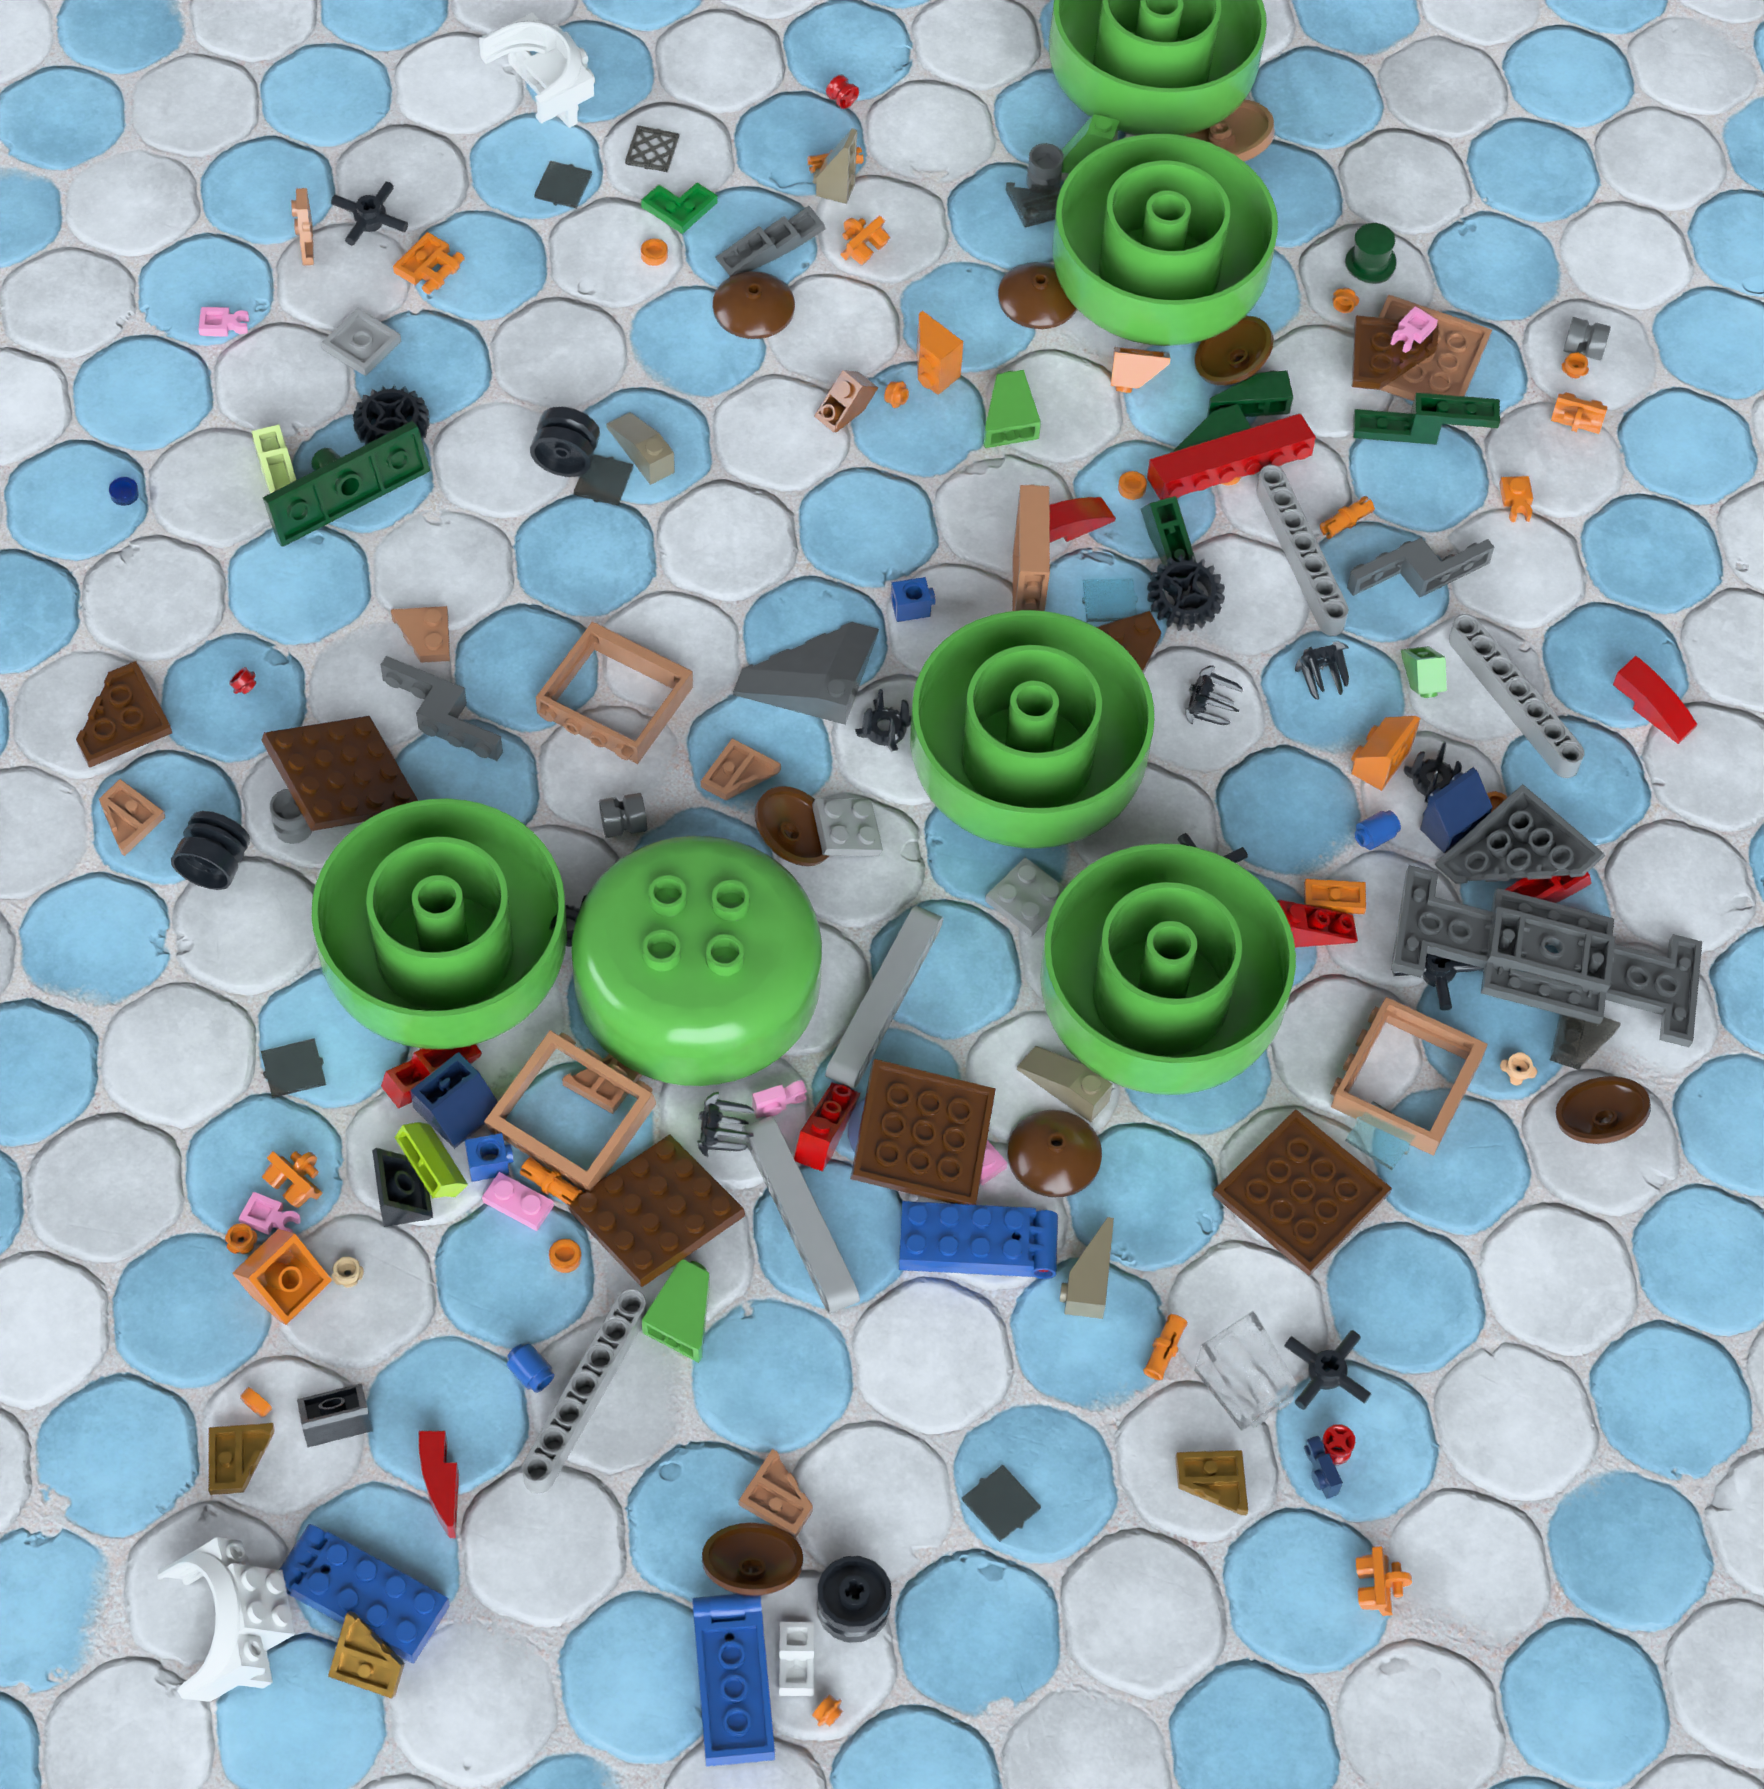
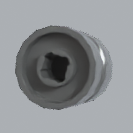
(1045, 166)
(1587, 338)
(623, 815)
(287, 818)

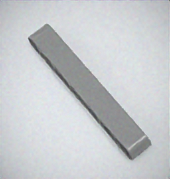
(1302, 550)
(1520, 707)
(884, 997)
(801, 1215)
(584, 1404)

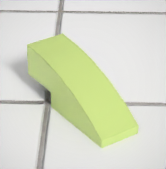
(273, 457)

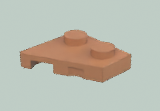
(303, 225)
(425, 631)
(738, 770)
(129, 815)
(597, 1088)
(776, 1497)

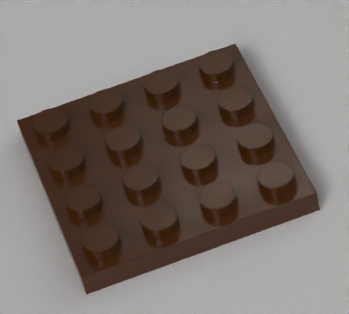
(338, 771)
(923, 1133)
(1302, 1192)
(656, 1210)

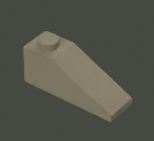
(838, 171)
(643, 446)
(1067, 1081)
(1088, 1278)

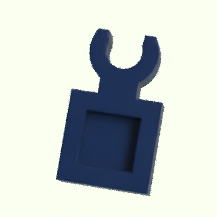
(1324, 1471)

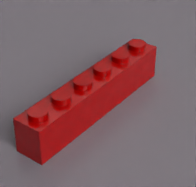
(1231, 457)

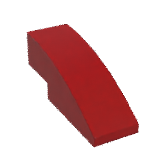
(1078, 517)
(1655, 699)
(1551, 889)
(404, 1077)
(440, 1478)

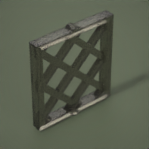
(657, 133)

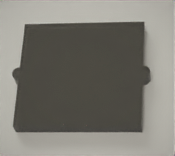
(563, 184)
(604, 480)
(293, 1068)
(1001, 1503)

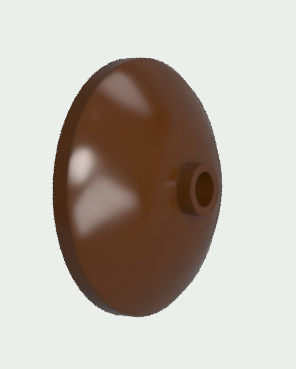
(1034, 296)
(753, 305)
(1235, 352)
(789, 825)
(1603, 1110)
(1050, 1168)
(752, 1559)

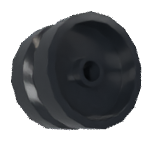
(565, 441)
(856, 1579)

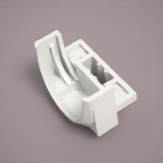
(554, 73)
(249, 1617)

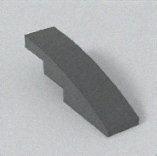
(770, 244)

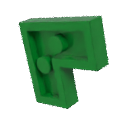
(682, 211)

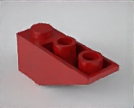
(1318, 926)
(825, 1126)

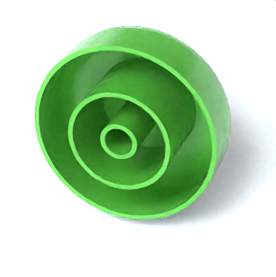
(1157, 60)
(1164, 238)
(1031, 728)
(440, 923)
(696, 960)
(1167, 968)

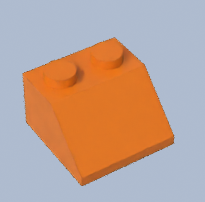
(937, 354)
(1385, 750)
(282, 1275)

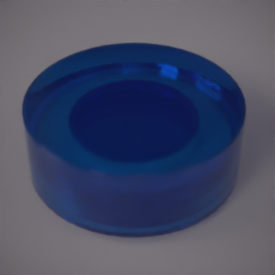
(123, 491)

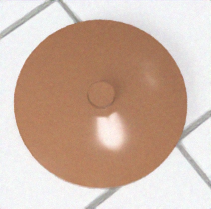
(1243, 132)

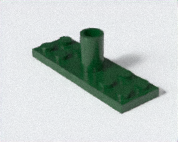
(345, 483)

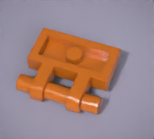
(422, 258)

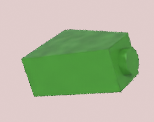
(1093, 134)
(1011, 412)
(680, 1310)

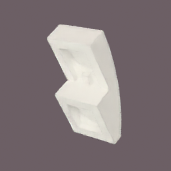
(796, 1659)

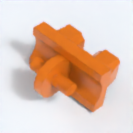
(860, 236)
(1579, 413)
(281, 1169)
(1377, 1567)

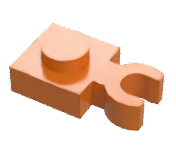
(1518, 494)

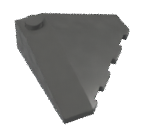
(813, 677)
(1520, 842)

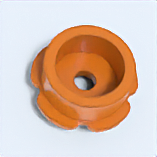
(1345, 300)
(1575, 365)
(896, 394)
(240, 1231)
(828, 1711)

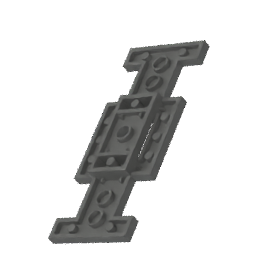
(1516, 938)

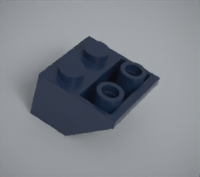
(1455, 810)
(454, 1100)

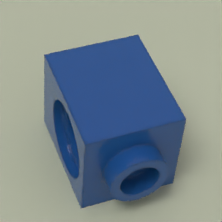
(902, 599)
(486, 1169)

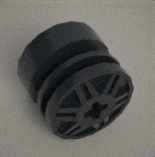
(210, 850)

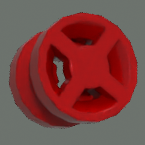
(842, 91)
(1340, 1437)

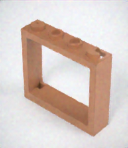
(1031, 549)
(632, 655)
(1428, 1030)
(546, 1156)

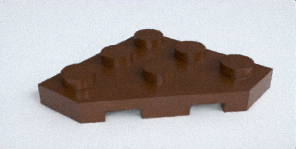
(1377, 360)
(1137, 635)
(122, 717)

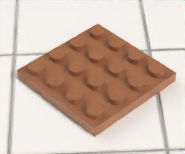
(1453, 363)

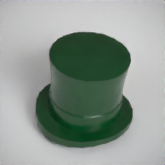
(1372, 255)

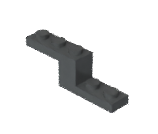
(1420, 567)
(441, 708)

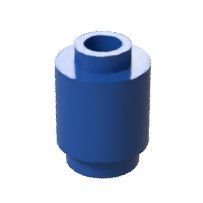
(1377, 829)
(530, 1367)

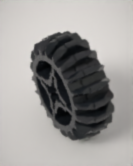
(390, 410)
(1167, 580)

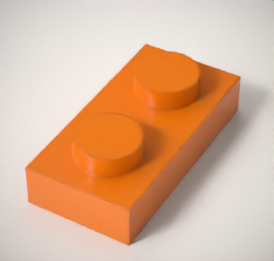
(1336, 895)

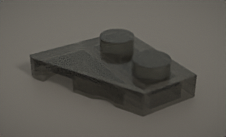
(1034, 204)
(1579, 1040)

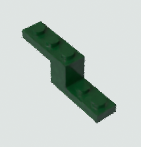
(1426, 418)

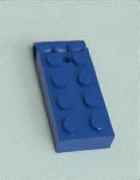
(978, 1239)
(387, 1600)
(733, 1679)

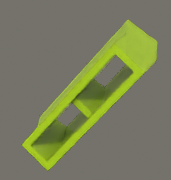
(430, 1160)

